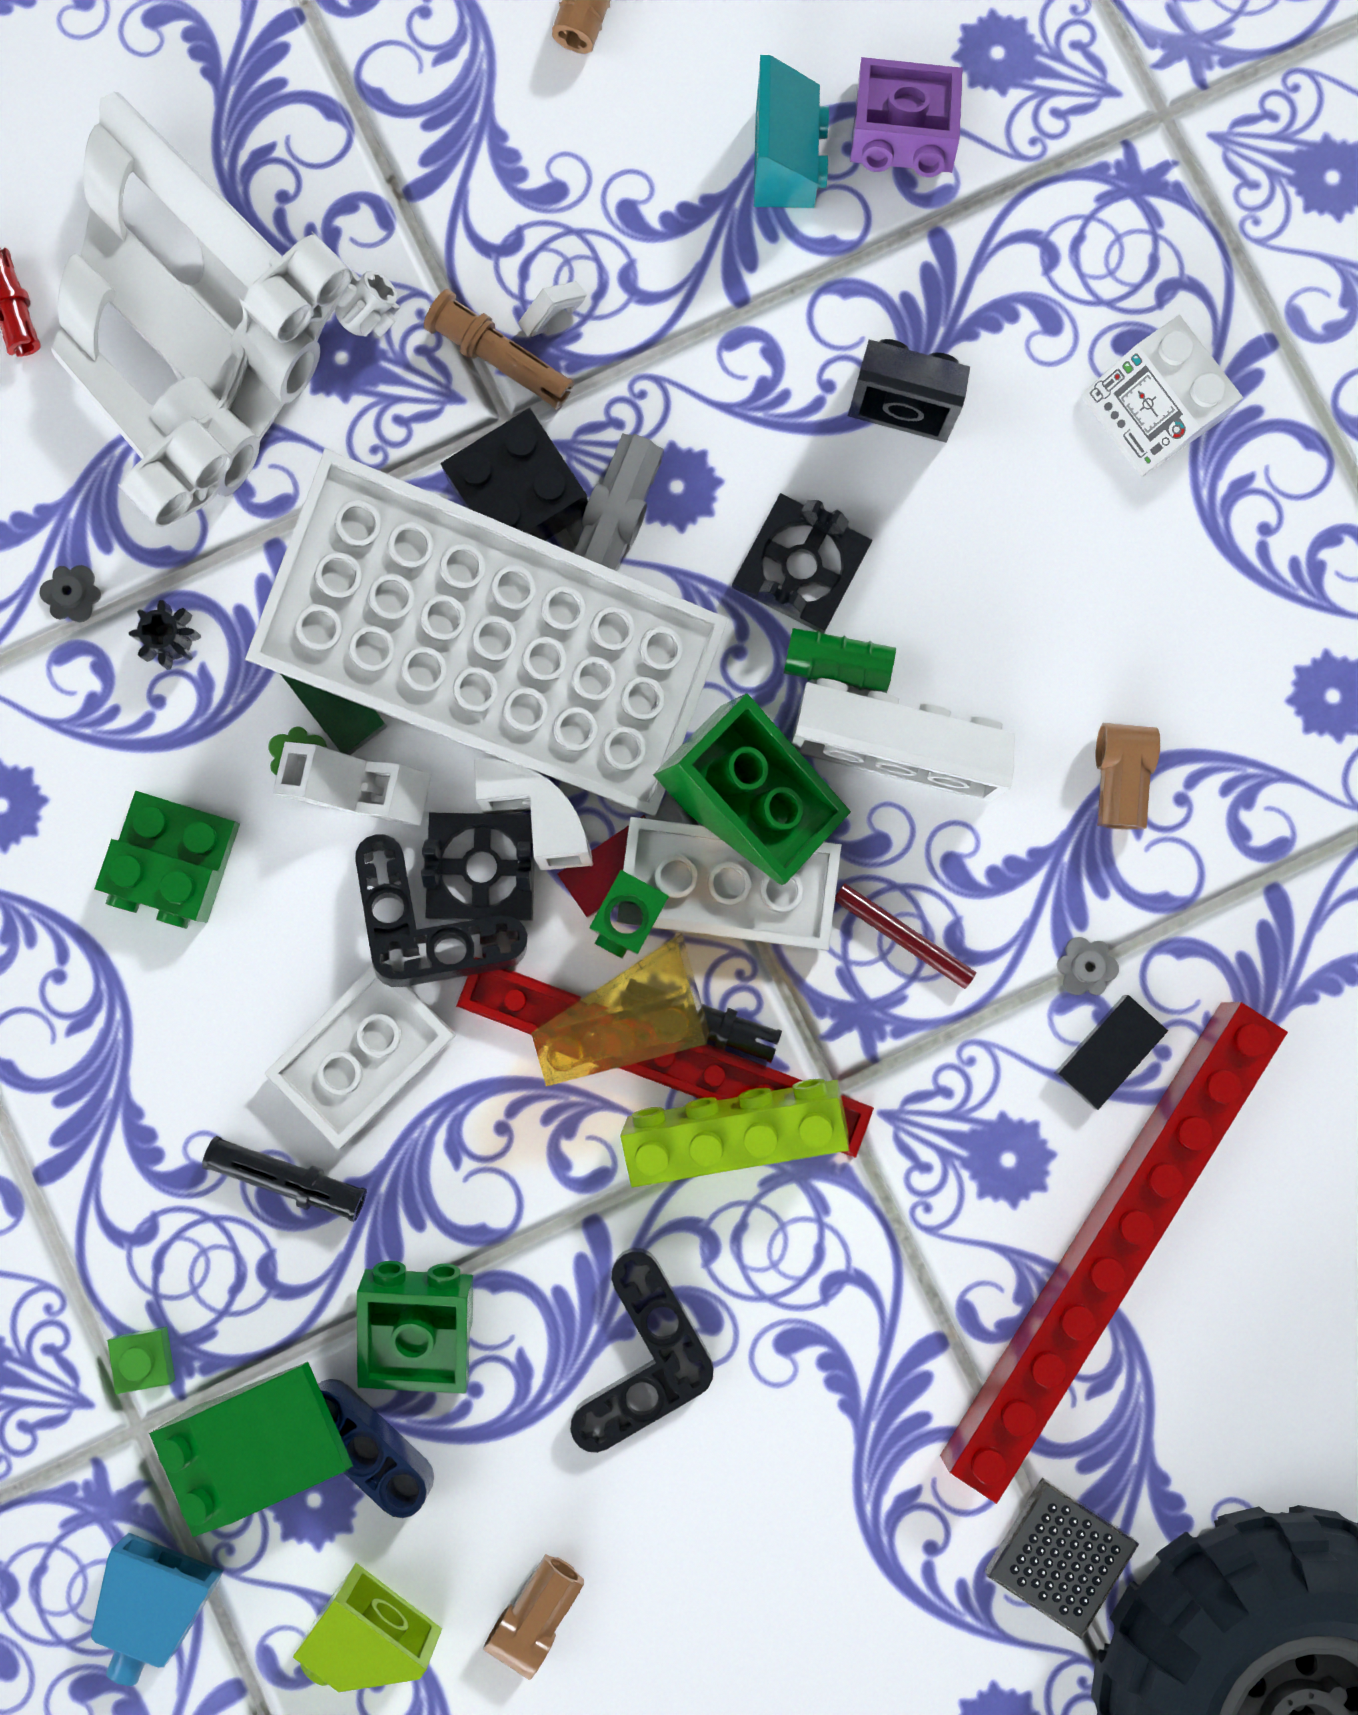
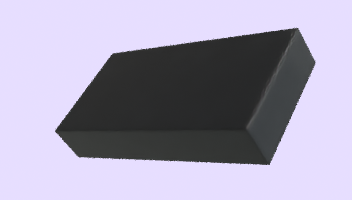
(1111, 1052)

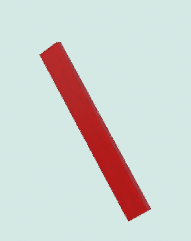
(697, 1071)

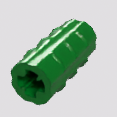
(840, 659)

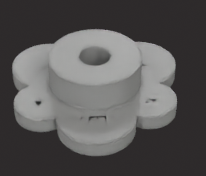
(1077, 978)

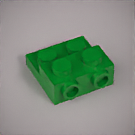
(167, 860)
(414, 1328)

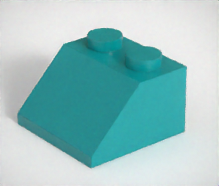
(788, 137)

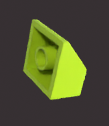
(367, 1637)

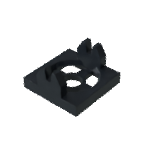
(785, 598)
(441, 832)

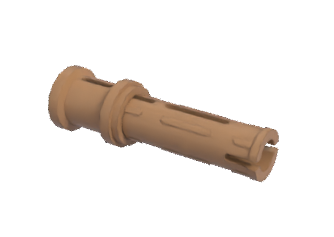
(480, 339)

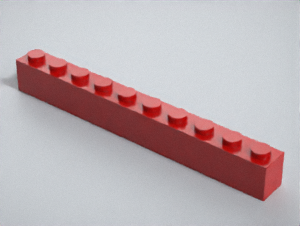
(1111, 1249)

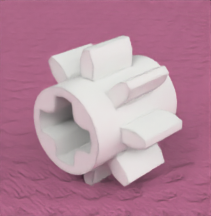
(368, 304)

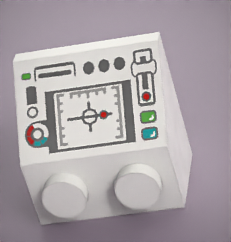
(1161, 396)

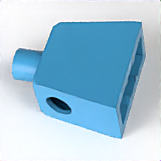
(148, 1604)

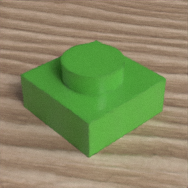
(141, 1360)

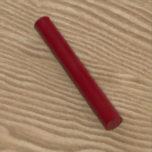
(905, 936)

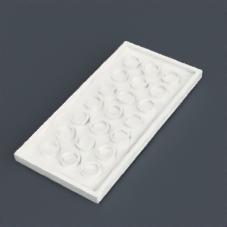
(485, 634)

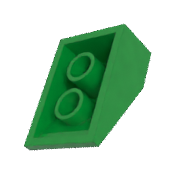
(753, 789)
(250, 1449)

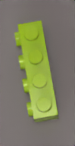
(734, 1132)

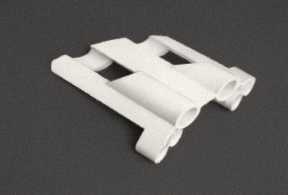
(233, 338)

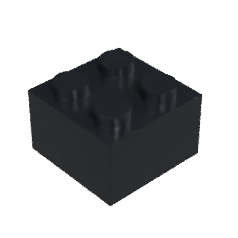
(518, 479)

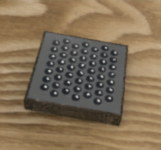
(1061, 1557)

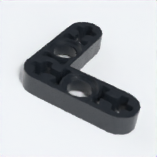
(403, 932)
(658, 1372)

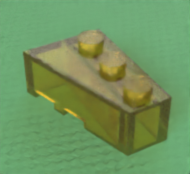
(627, 1019)

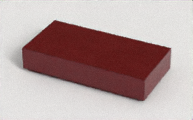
(592, 883)

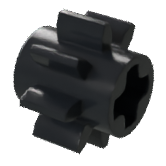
(156, 624)

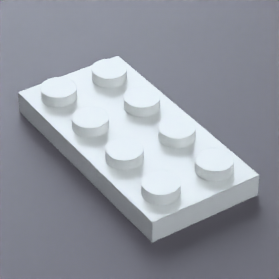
(724, 893)

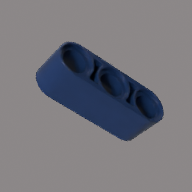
(394, 1456)

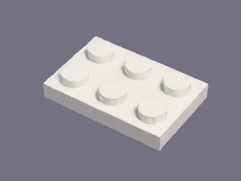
(359, 1056)

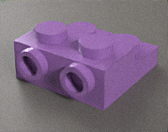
(907, 116)

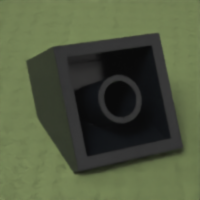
(909, 390)

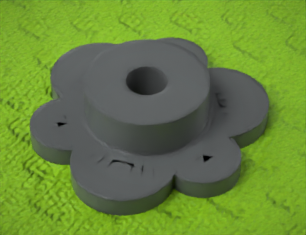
(77, 604)

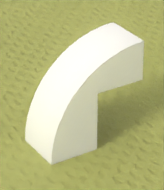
(351, 783)
(556, 828)

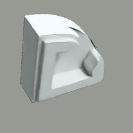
(548, 304)

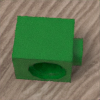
(627, 890)

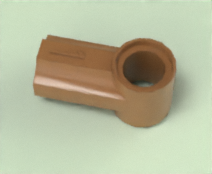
(1126, 761)
(528, 1627)

